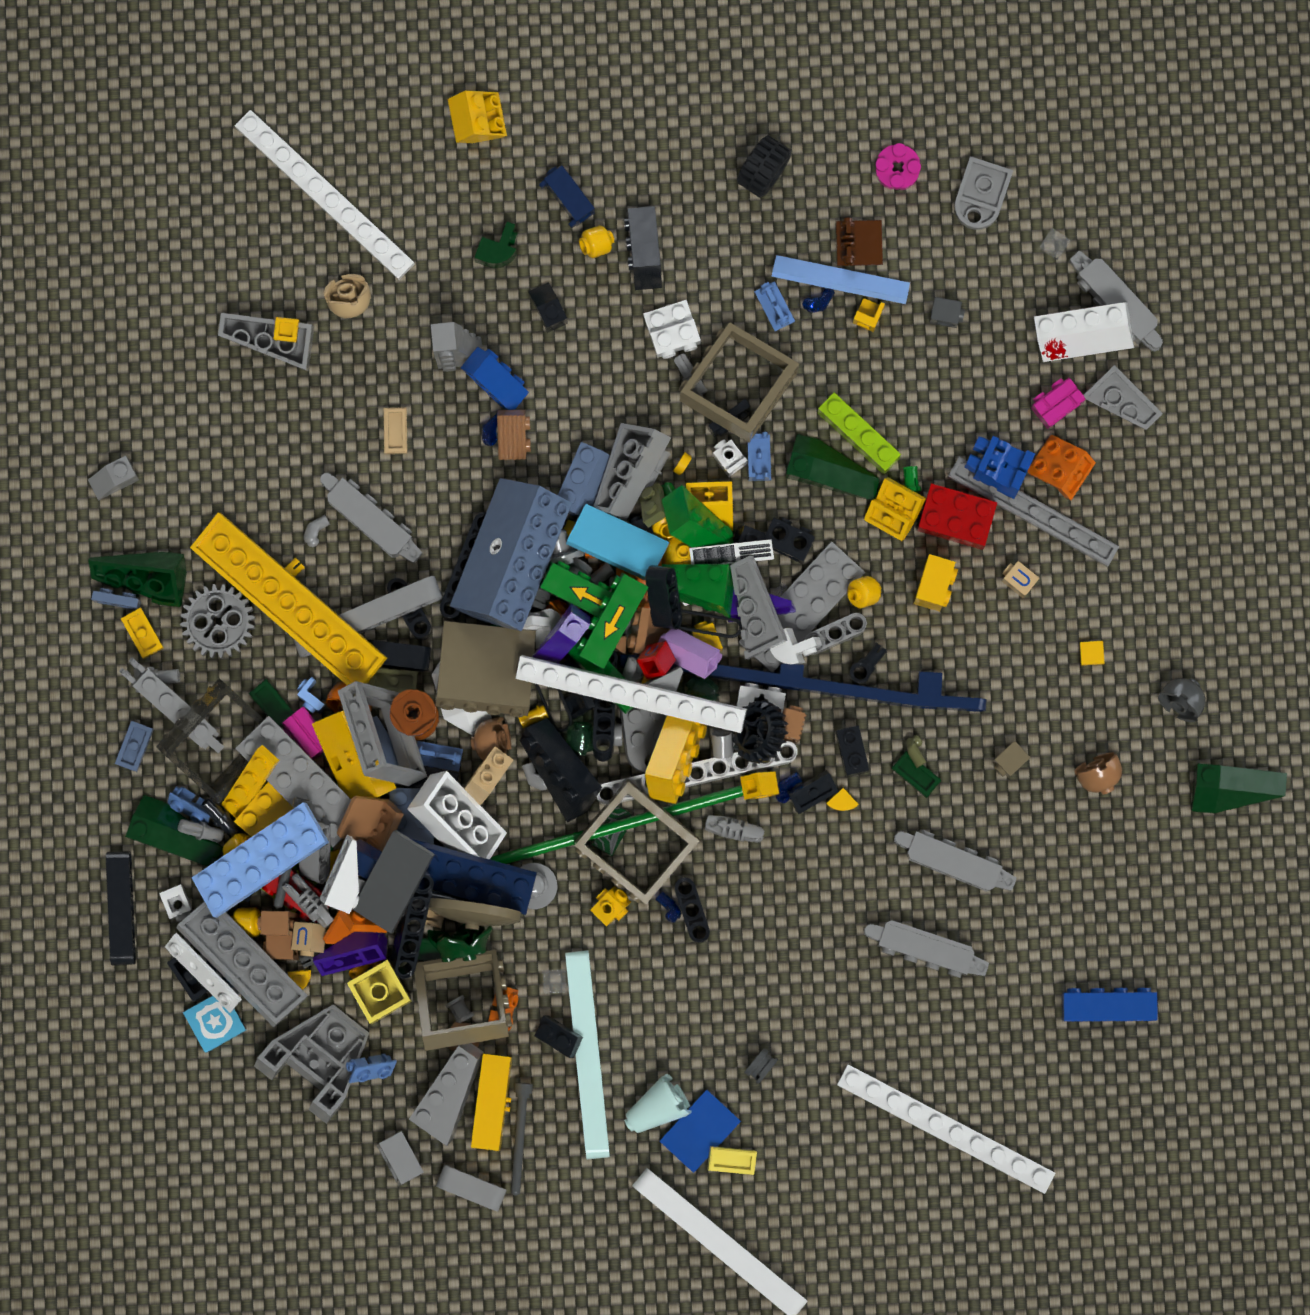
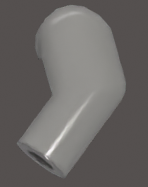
(312, 530)
(533, 778)

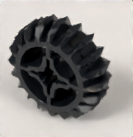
(761, 732)

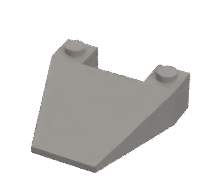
(319, 1054)

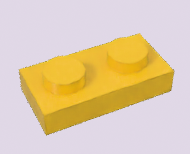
(142, 633)

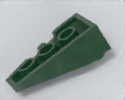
(824, 467)
(156, 826)

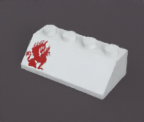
(1084, 332)

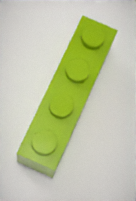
(859, 433)

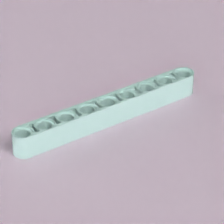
(587, 1055)

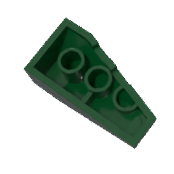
(149, 574)
(1228, 787)

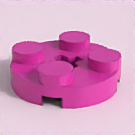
(900, 154)

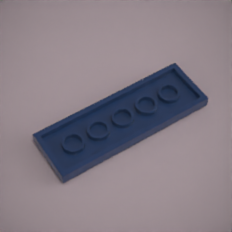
(480, 878)

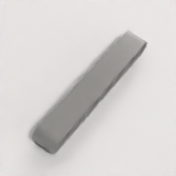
(388, 607)

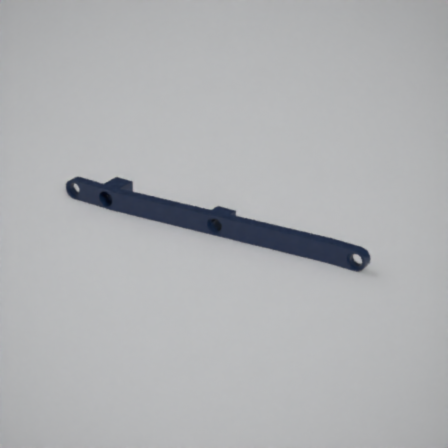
(791, 677)

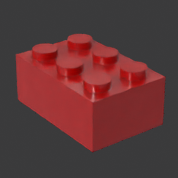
(957, 516)

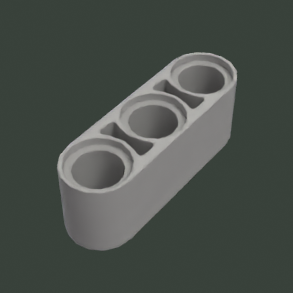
(846, 632)
(317, 865)
(471, 1188)

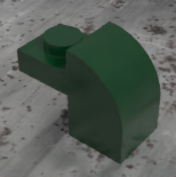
(498, 254)

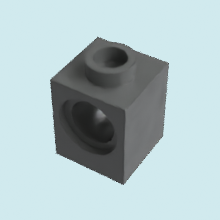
(946, 312)

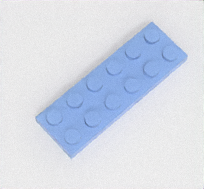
(260, 859)

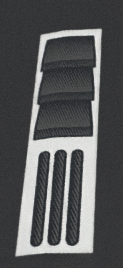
(732, 552)

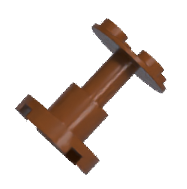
(414, 714)

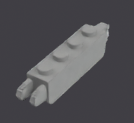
(1110, 289)
(369, 519)
(170, 704)
(954, 862)
(926, 947)

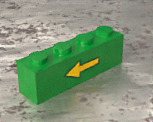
(574, 588)
(612, 620)

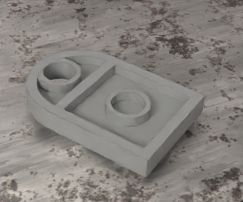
(981, 192)
(640, 735)

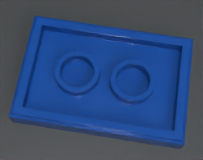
(699, 1130)

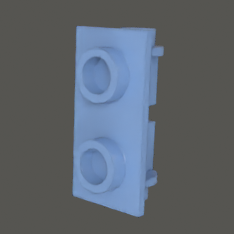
(774, 305)
(440, 756)
(181, 801)
(379, 1067)

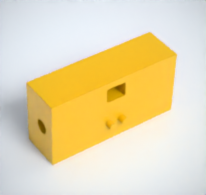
(343, 759)
(491, 1102)

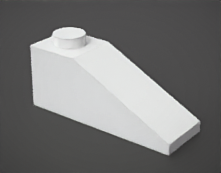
(342, 885)

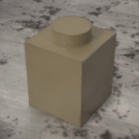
(1010, 760)

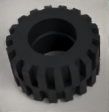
(764, 166)

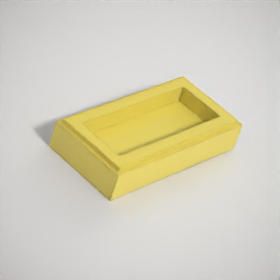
(732, 1160)

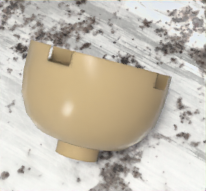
(348, 296)

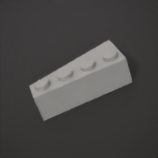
(259, 333)
(452, 345)
(629, 468)
(445, 1100)

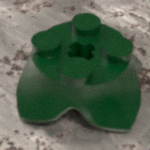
(462, 944)

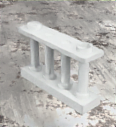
(198, 967)

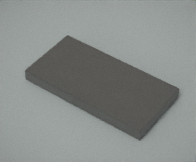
(393, 881)

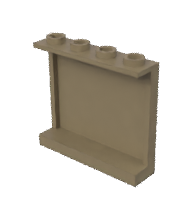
(481, 669)

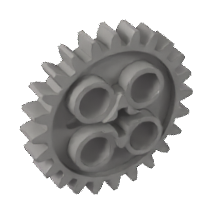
(202, 609)

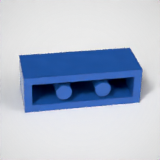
(495, 378)

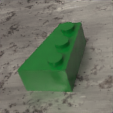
(693, 521)
(705, 586)

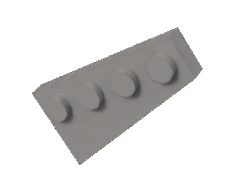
(758, 616)

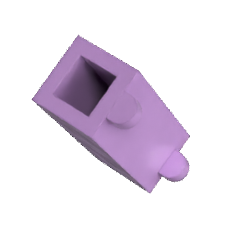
(692, 653)

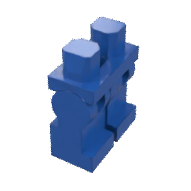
(991, 468)

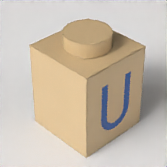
(1019, 578)
(308, 938)

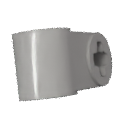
(722, 743)

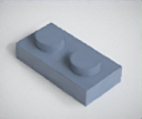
(106, 597)
(134, 746)

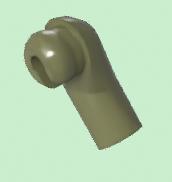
(913, 751)

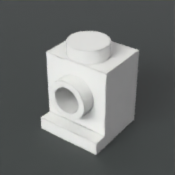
(731, 465)
(169, 898)

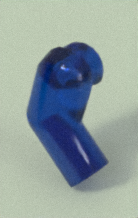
(820, 303)
(489, 431)
(787, 785)
(670, 905)

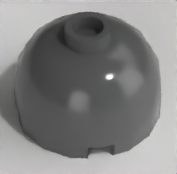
(1184, 697)

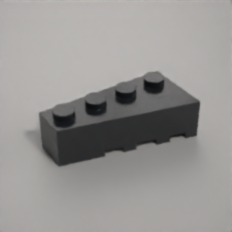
(561, 769)

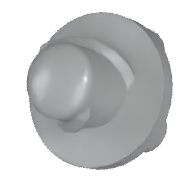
(563, 551)
(544, 886)

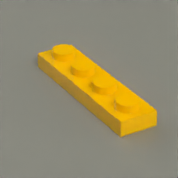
(250, 781)

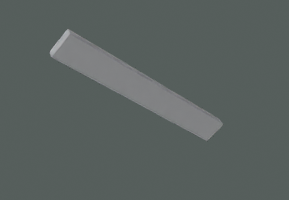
(1040, 516)

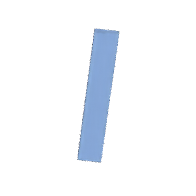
(840, 279)

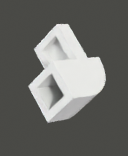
(542, 623)
(791, 651)

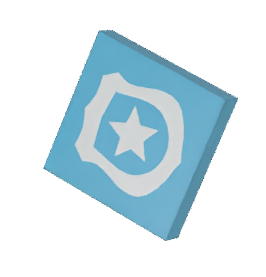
(213, 1023)

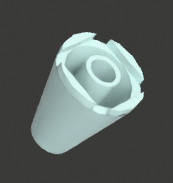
(658, 1106)

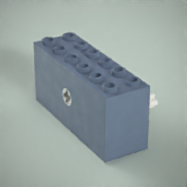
(511, 554)

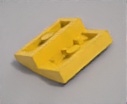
(894, 509)

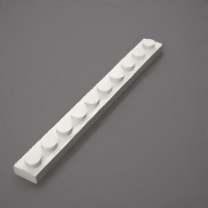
(324, 195)
(631, 693)
(946, 1129)

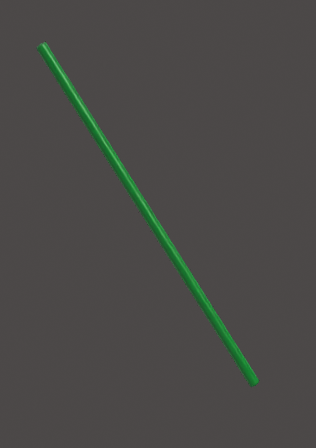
(619, 825)

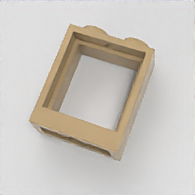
(488, 775)

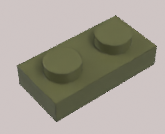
(652, 504)
(395, 679)

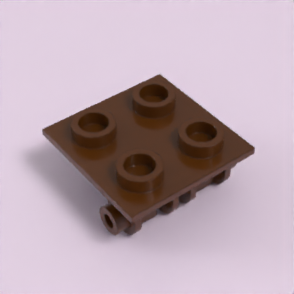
(859, 242)

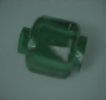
(702, 688)
(580, 737)

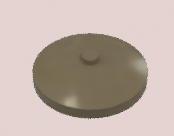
(473, 913)

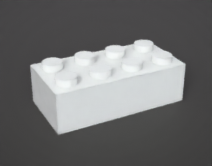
(456, 817)

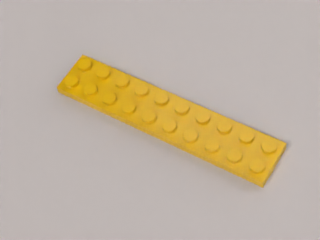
(287, 602)

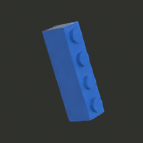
(1109, 1006)

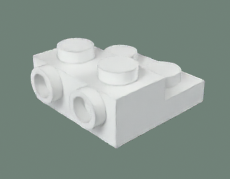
(672, 329)

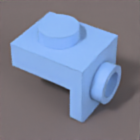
(311, 703)

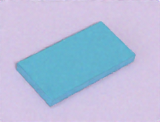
(616, 542)

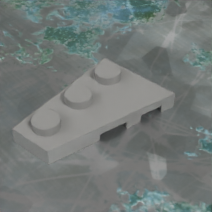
(1121, 397)

